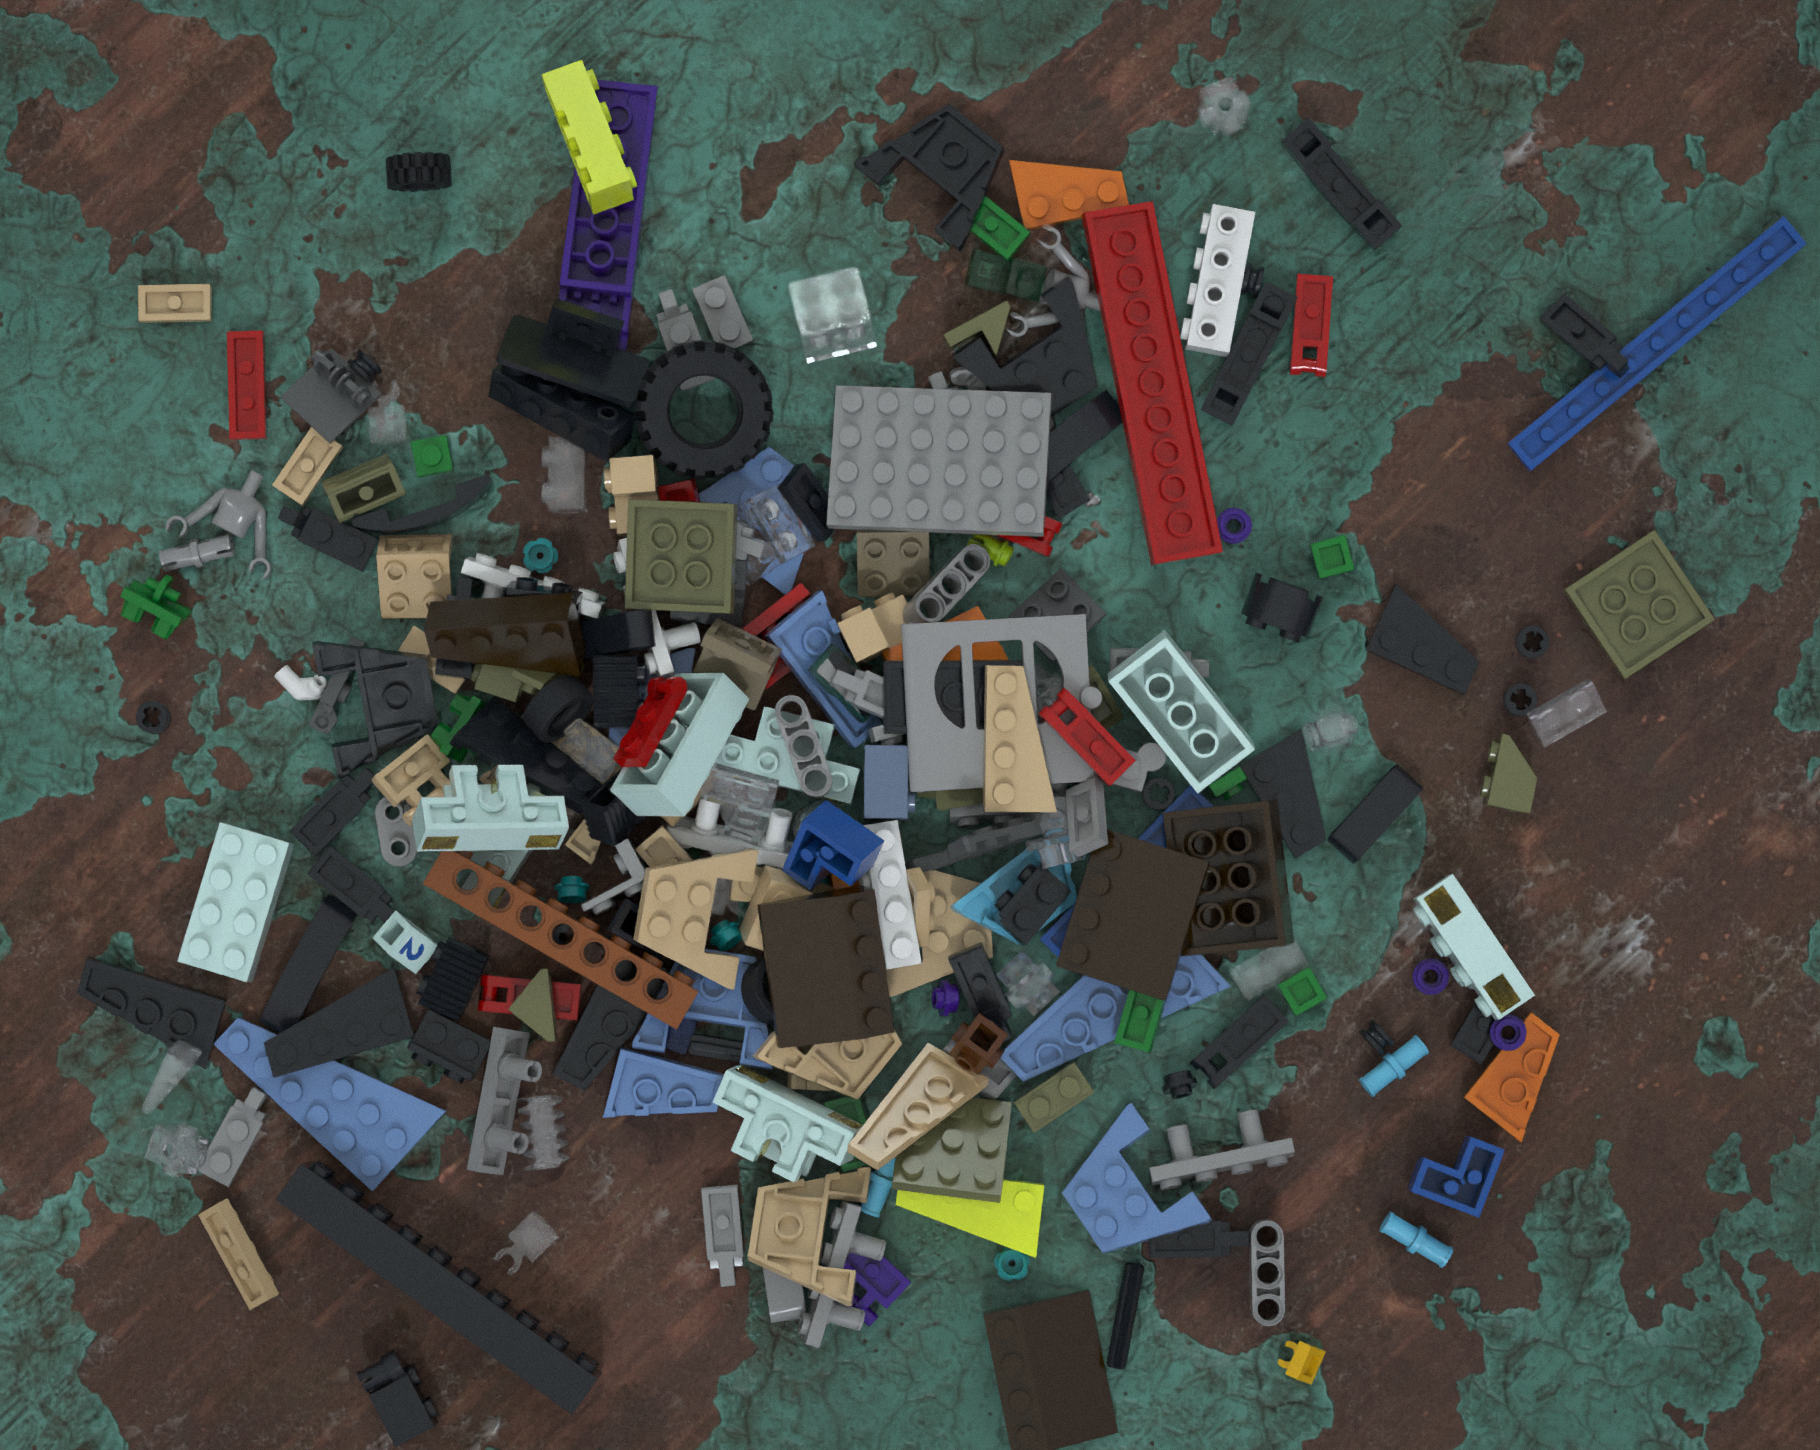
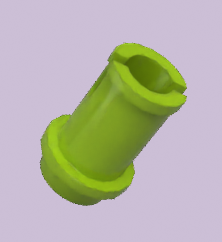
(997, 550)

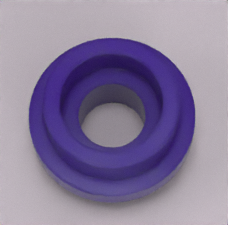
(1244, 521)
(1441, 972)
(945, 998)
(1516, 1040)

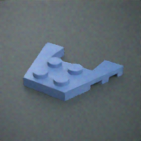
(757, 476)
(714, 1005)
(1113, 1199)

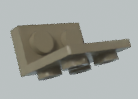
(891, 562)
(740, 657)

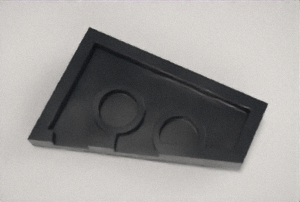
(1420, 644)
(1286, 775)

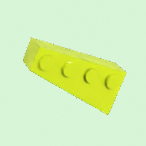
(589, 137)
(1008, 1223)

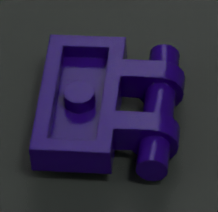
(880, 1280)

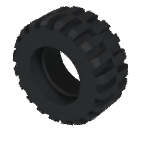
(752, 419)

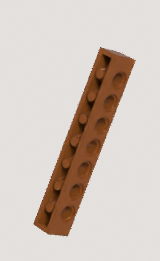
(668, 1009)

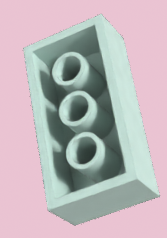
(1181, 711)
(686, 749)
(235, 902)

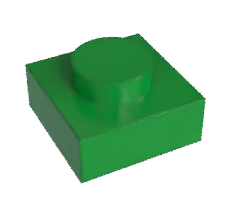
(432, 456)
(1331, 557)
(1228, 784)
(1301, 991)

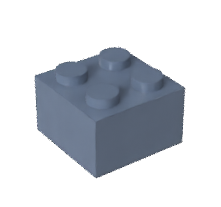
(887, 783)

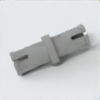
(197, 553)

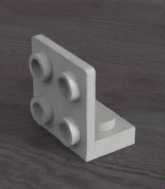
(629, 863)

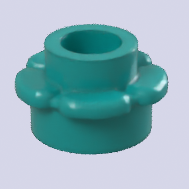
(531, 550)
(571, 890)
(726, 935)
(1005, 1271)

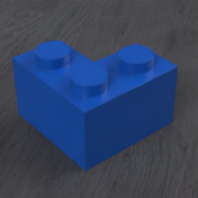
(831, 844)
(1464, 1185)

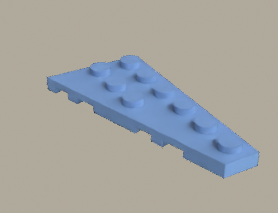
(1091, 1016)
(344, 1109)

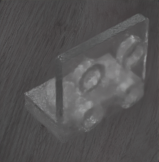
(832, 314)
(776, 524)

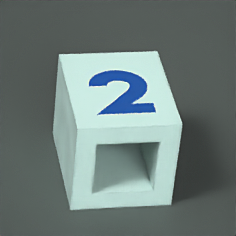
(405, 942)

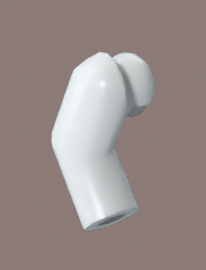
(301, 688)

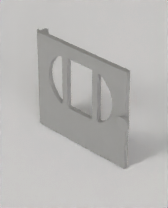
(953, 757)

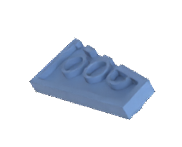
(802, 640)

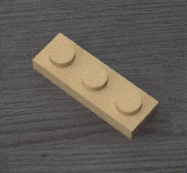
(238, 1254)

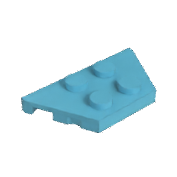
(980, 901)

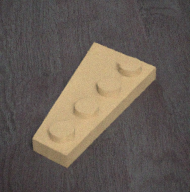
(1013, 754)
(917, 1103)

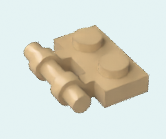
(411, 771)

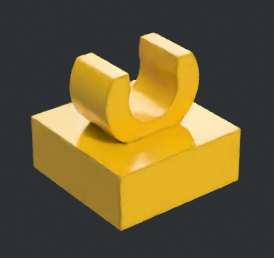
(1304, 1361)

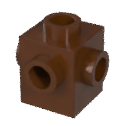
(978, 1044)

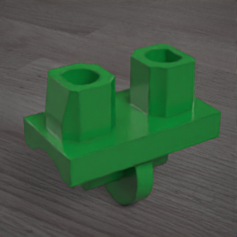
(158, 600)
(442, 735)

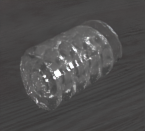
(544, 1131)

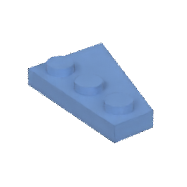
(659, 1085)

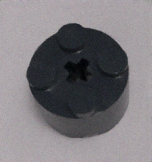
(1281, 607)

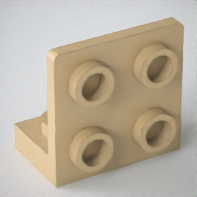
(413, 573)

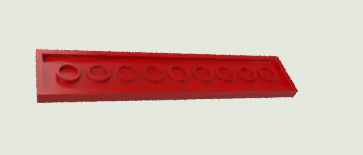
(1152, 383)

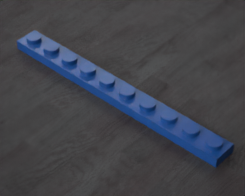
(1657, 343)

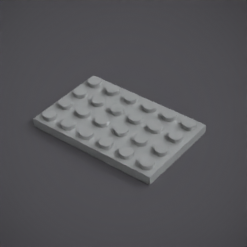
(939, 460)

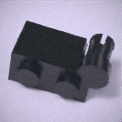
(398, 1397)

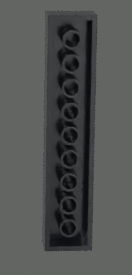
(439, 1285)

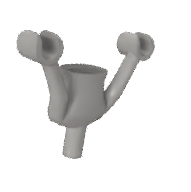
(1079, 278)
(235, 515)

